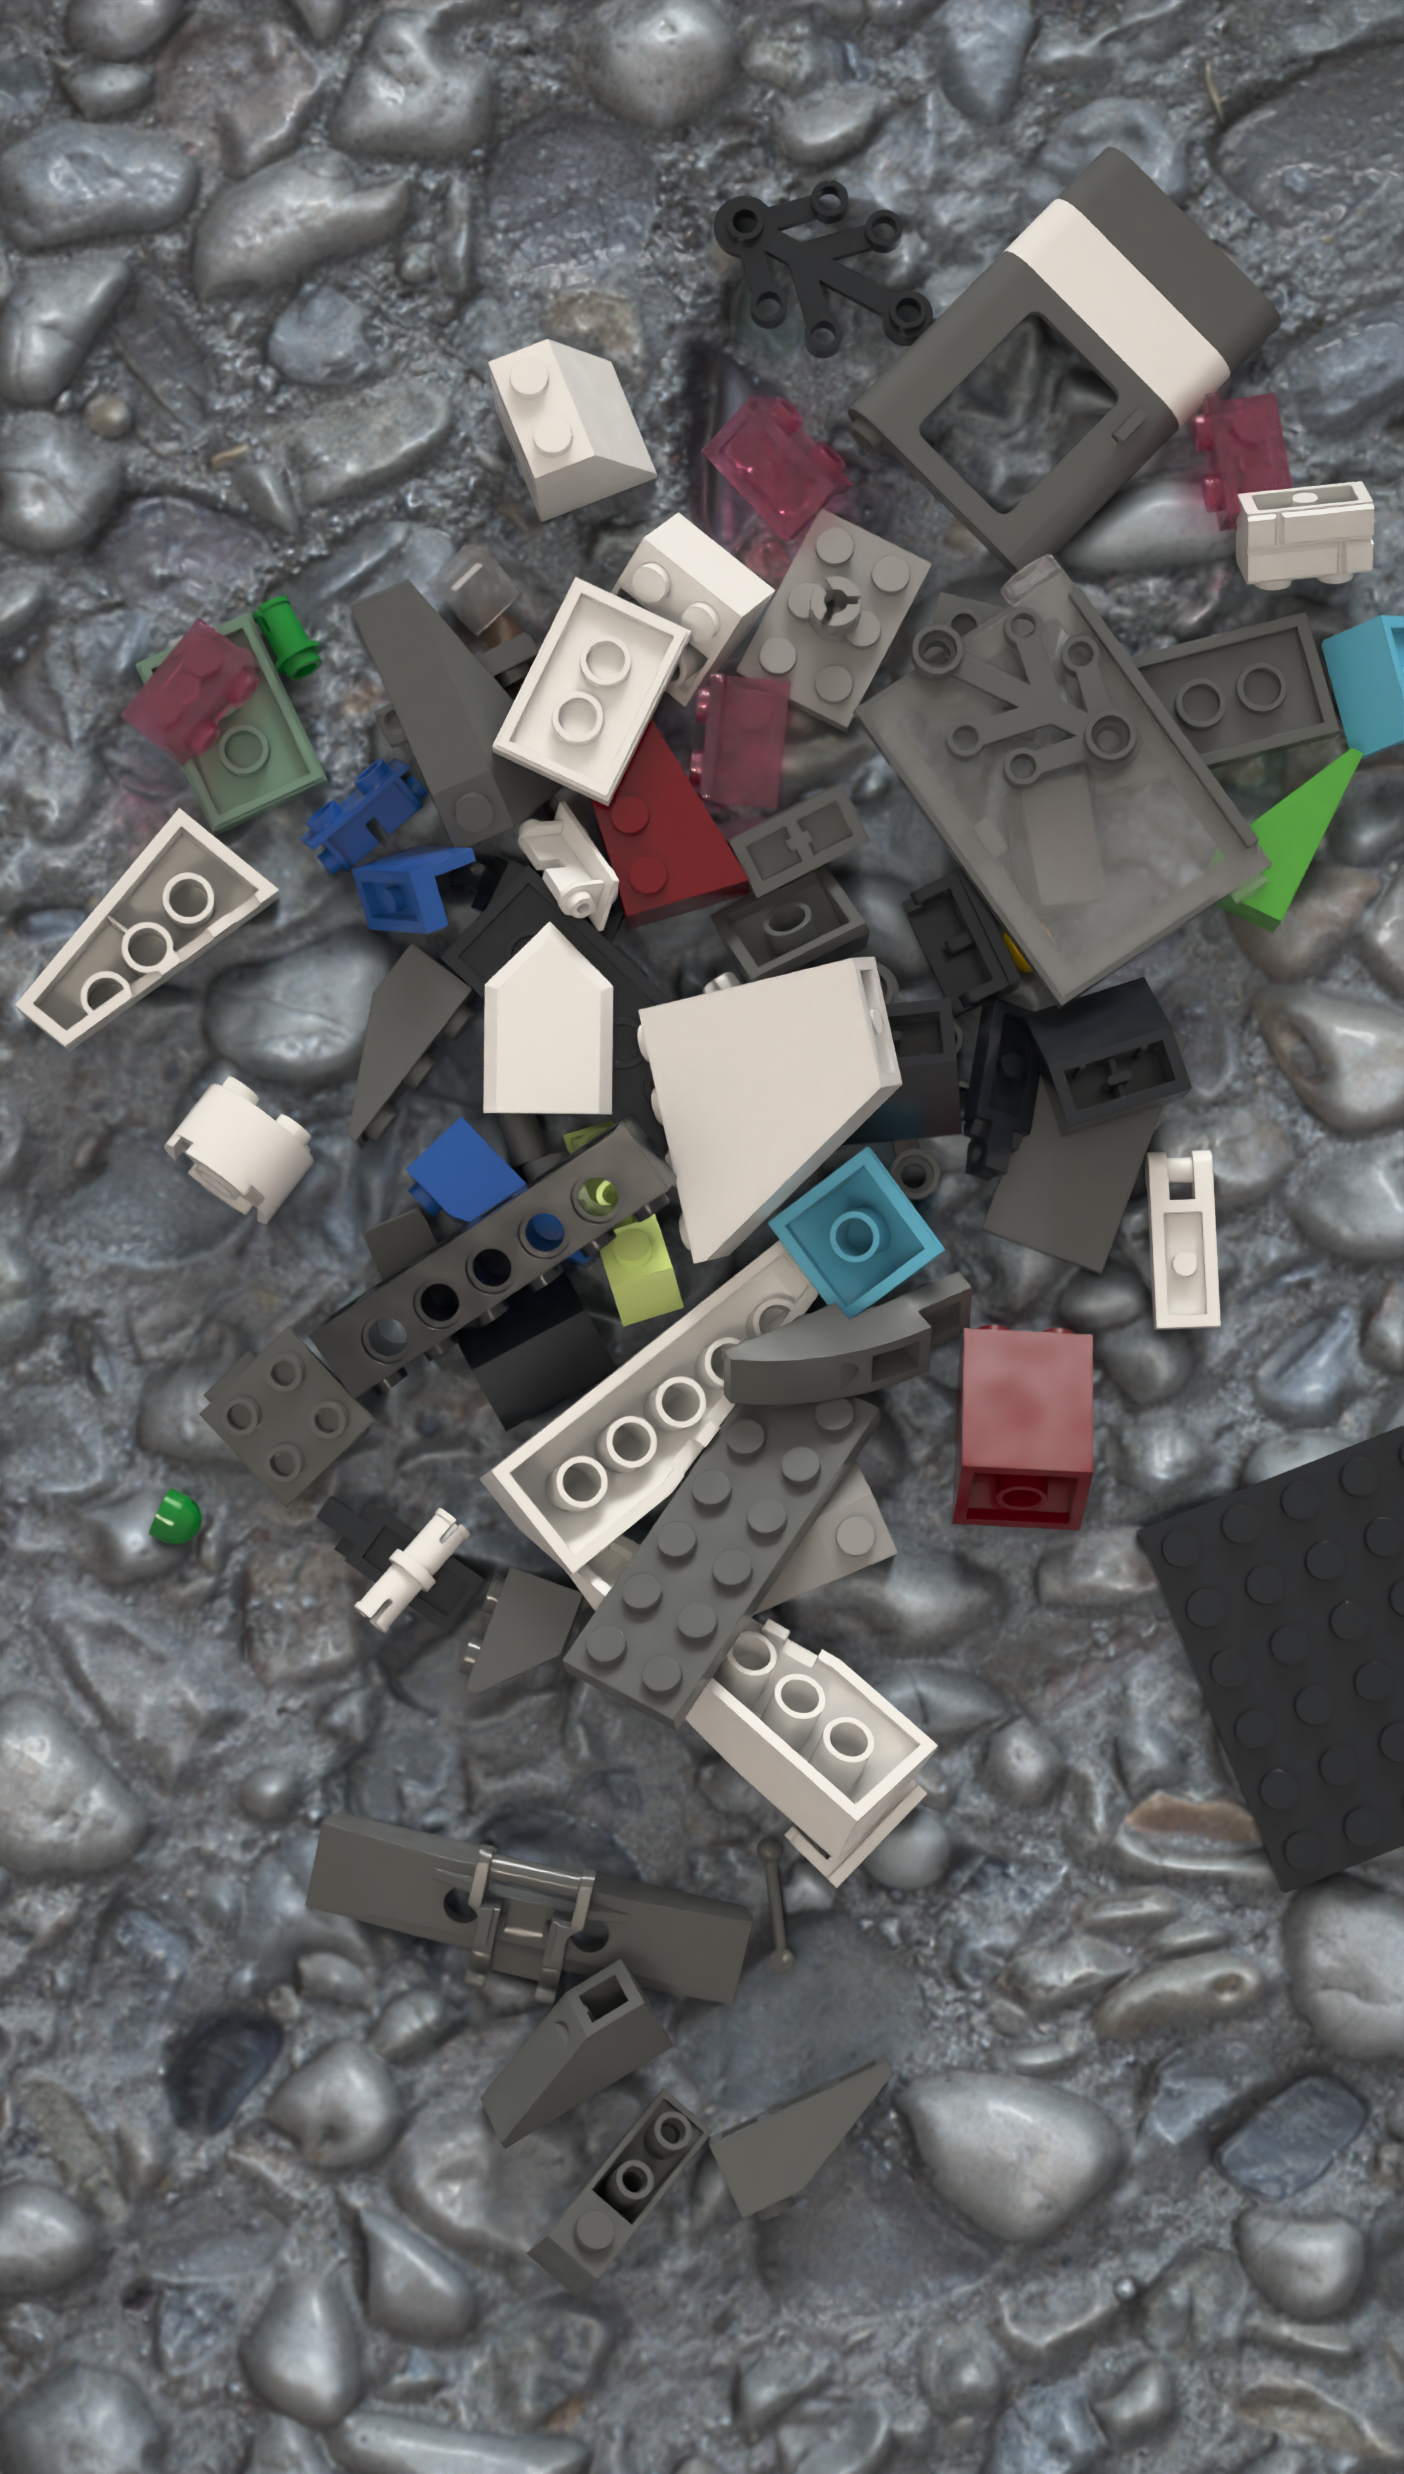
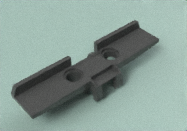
(402, 1882)

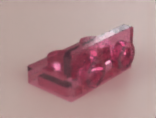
(1241, 450)
(777, 464)
(193, 692)
(741, 740)

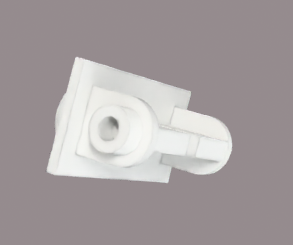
(571, 865)

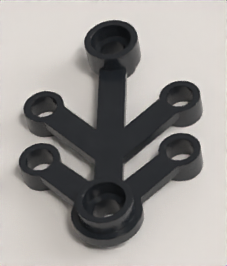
(815, 264)

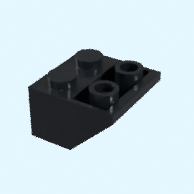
(1107, 1056)
(927, 1061)

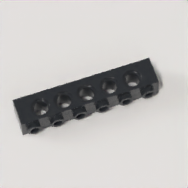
(352, 1336)

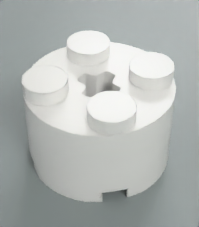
(242, 1150)

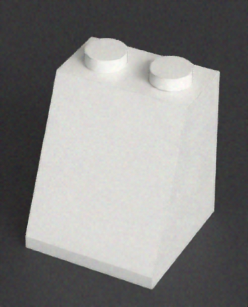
(568, 426)

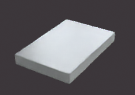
(591, 691)

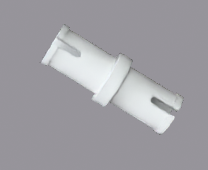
(412, 1570)

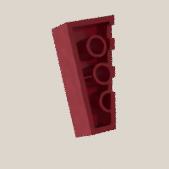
(664, 840)

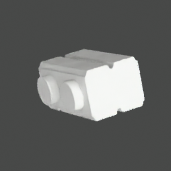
(1305, 534)

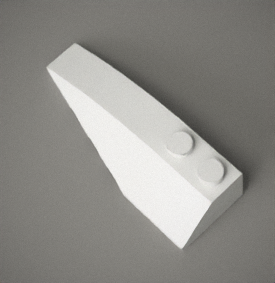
(643, 1423)
(795, 1724)

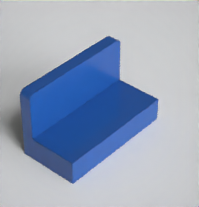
(402, 888)

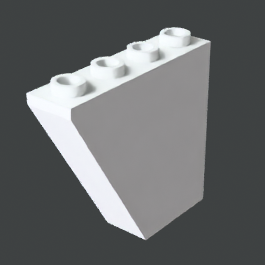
(764, 1090)

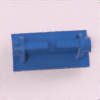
(379, 796)

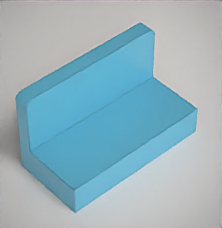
(1369, 682)

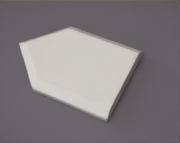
(548, 1032)

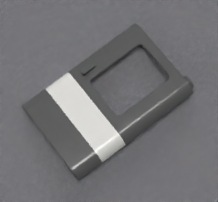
(1132, 297)

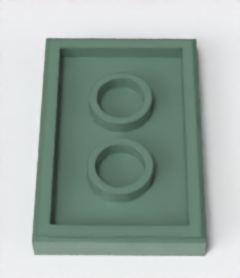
(261, 749)

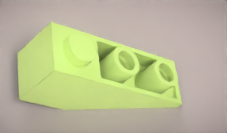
(637, 1257)

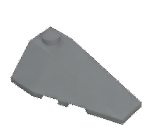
(840, 1542)

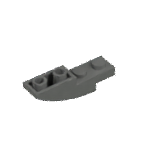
(841, 1357)

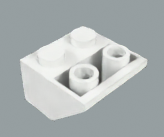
(698, 587)

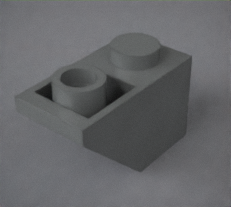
(526, 1628)

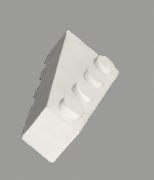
(151, 925)

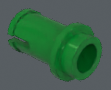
(288, 639)

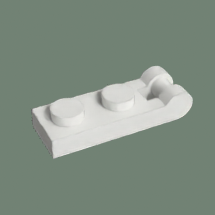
(1183, 1242)

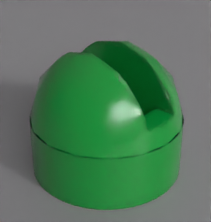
(176, 1519)

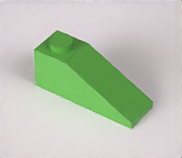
(1290, 838)

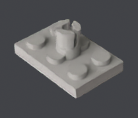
(835, 618)

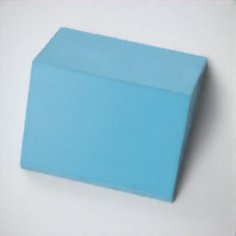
(857, 1235)

